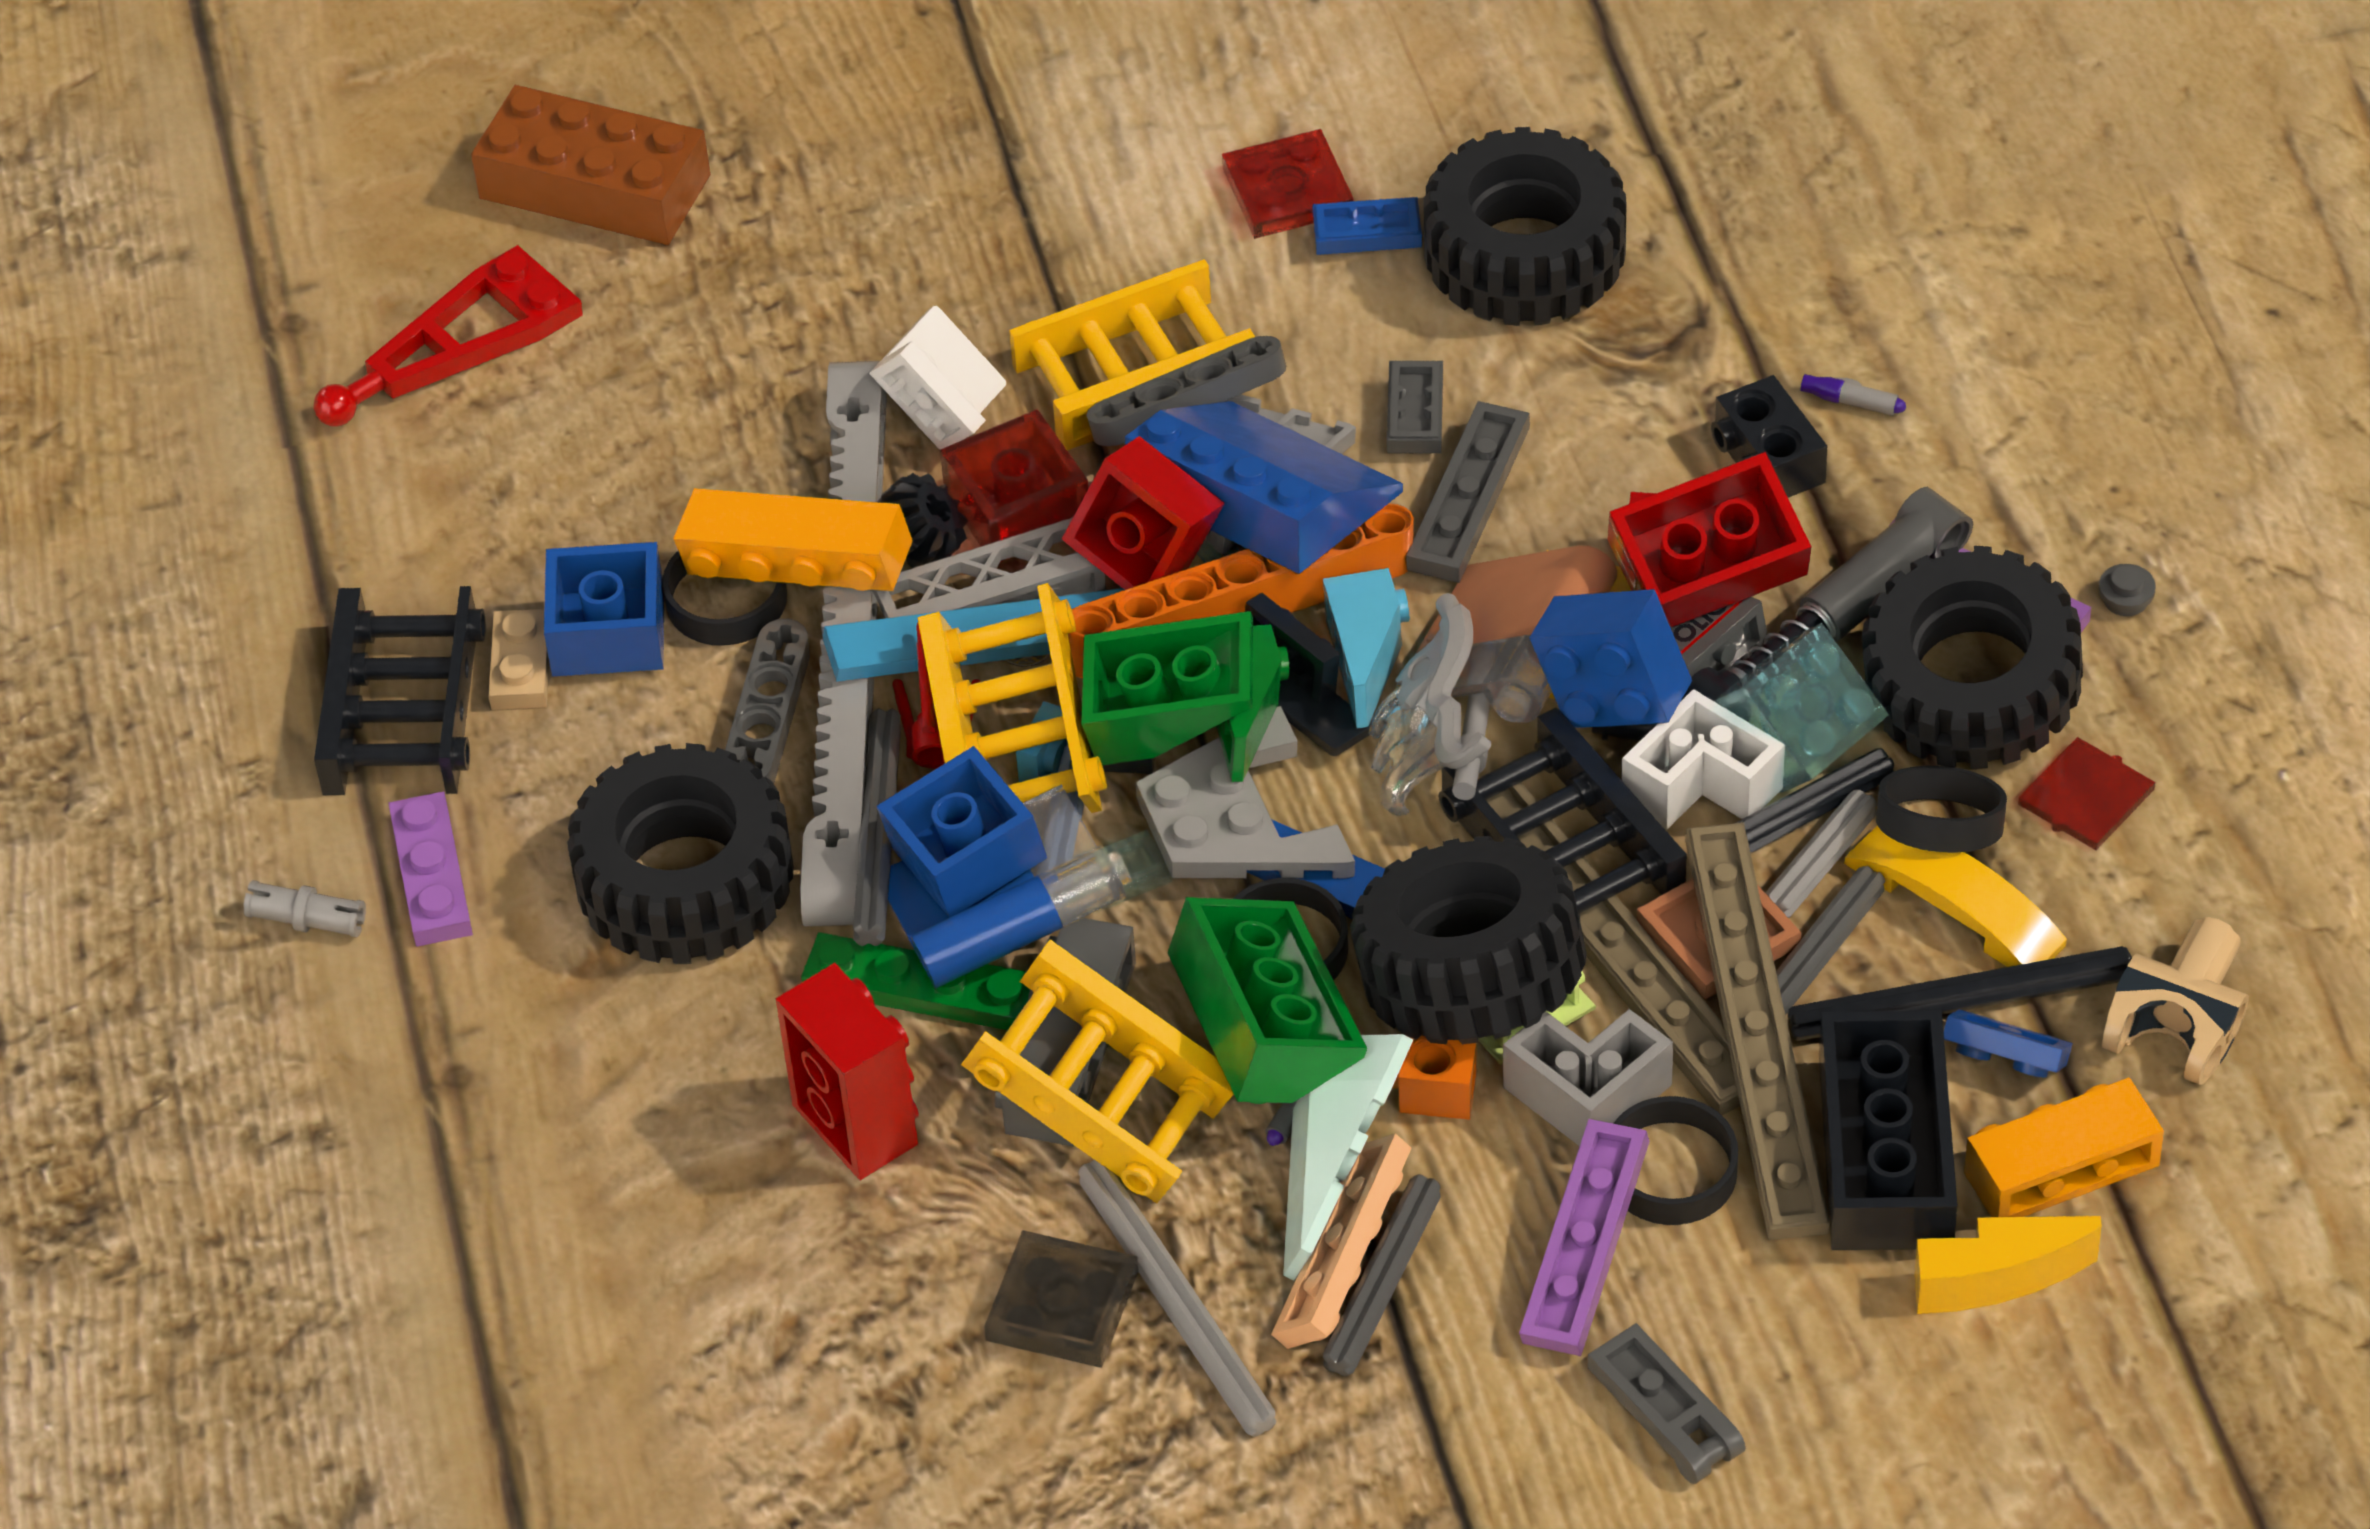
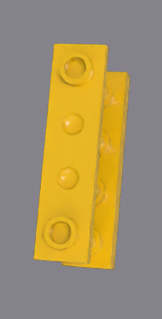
(1108, 317)
(958, 697)
(1130, 1029)

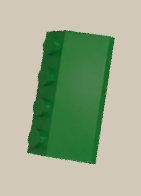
(1263, 997)

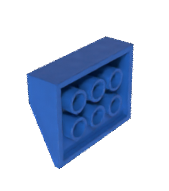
(1277, 486)

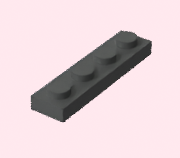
(1468, 492)

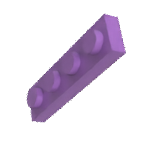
(1584, 1237)

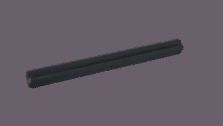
(1974, 989)

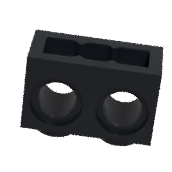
(1768, 420)

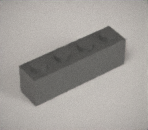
(1109, 952)

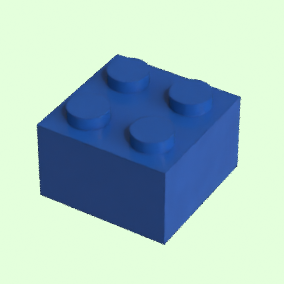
(604, 609)
(1611, 658)
(962, 832)

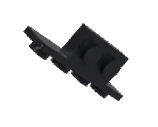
(1310, 691)

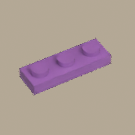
(430, 869)

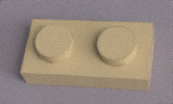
(518, 660)

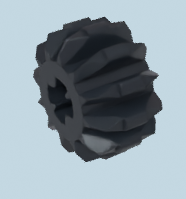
(930, 517)

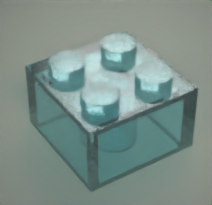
(1808, 701)

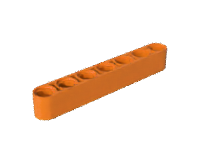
(1231, 581)

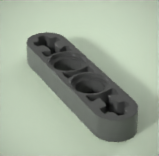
(1198, 383)
(770, 710)

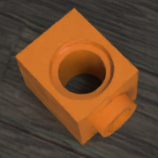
(1438, 1079)

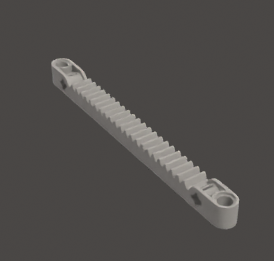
(832, 838)

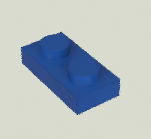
(1982, 1036)

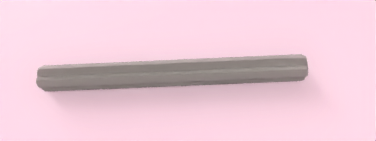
(1178, 1299)

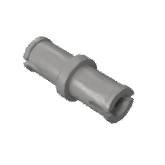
(304, 908)

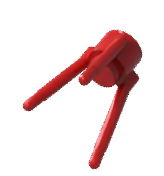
(922, 736)

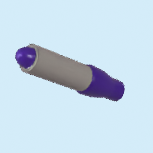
(1852, 393)

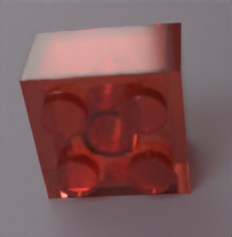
(1013, 479)

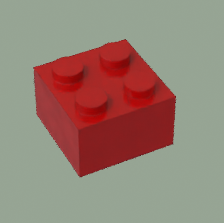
(1141, 516)

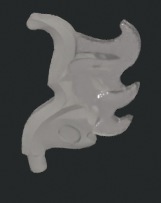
(1422, 714)

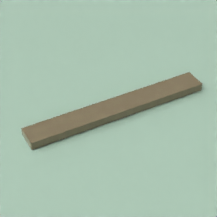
(1642, 972)
(1757, 1032)

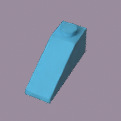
(1365, 629)

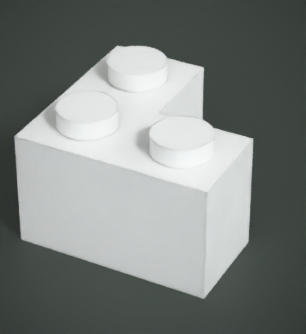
(1704, 754)

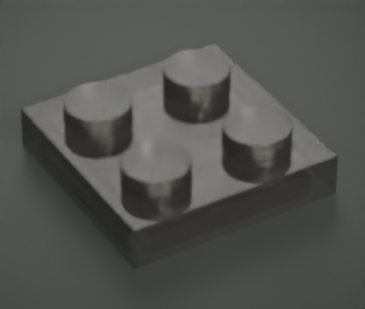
(1061, 1298)

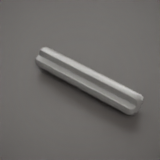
(1822, 851)

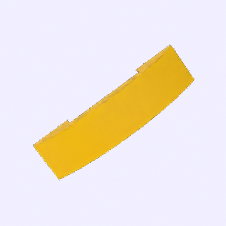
(1967, 891)

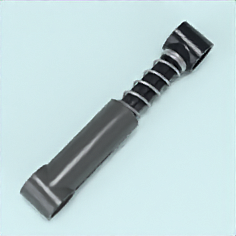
(1843, 599)

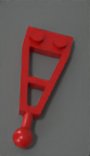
(511, 279)

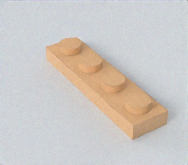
(1336, 1259)

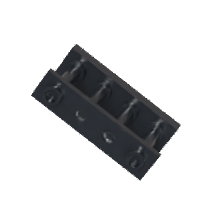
(351, 667)
(1589, 786)

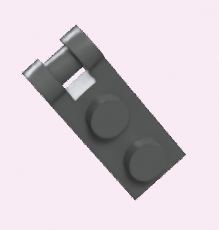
(1665, 1402)

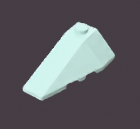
(1329, 1137)

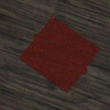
(2086, 793)

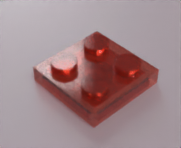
(1283, 180)

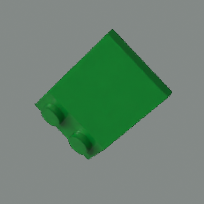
(1164, 684)

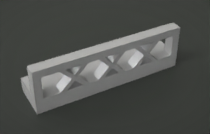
(994, 586)

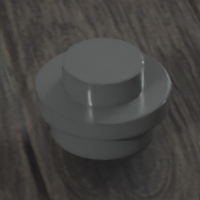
(2127, 589)

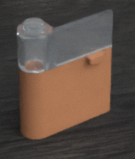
(1505, 607)

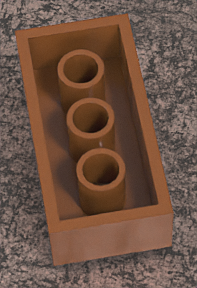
(591, 164)

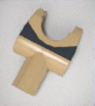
(2182, 999)

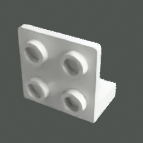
(939, 379)

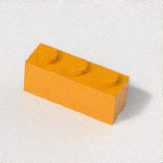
(2063, 1150)

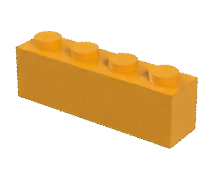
(793, 539)

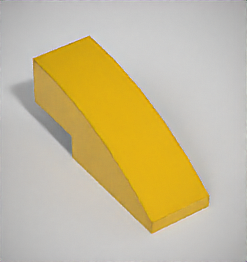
(2003, 1261)

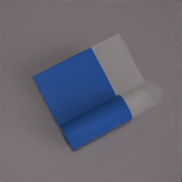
(1046, 898)

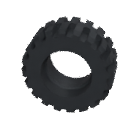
(1524, 273)
(1973, 595)
(690, 908)
(1468, 940)

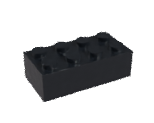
(1886, 1129)

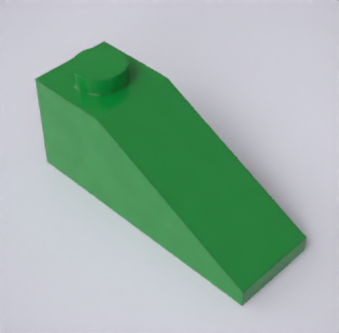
(1245, 731)

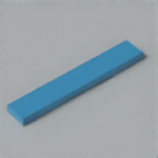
(891, 643)

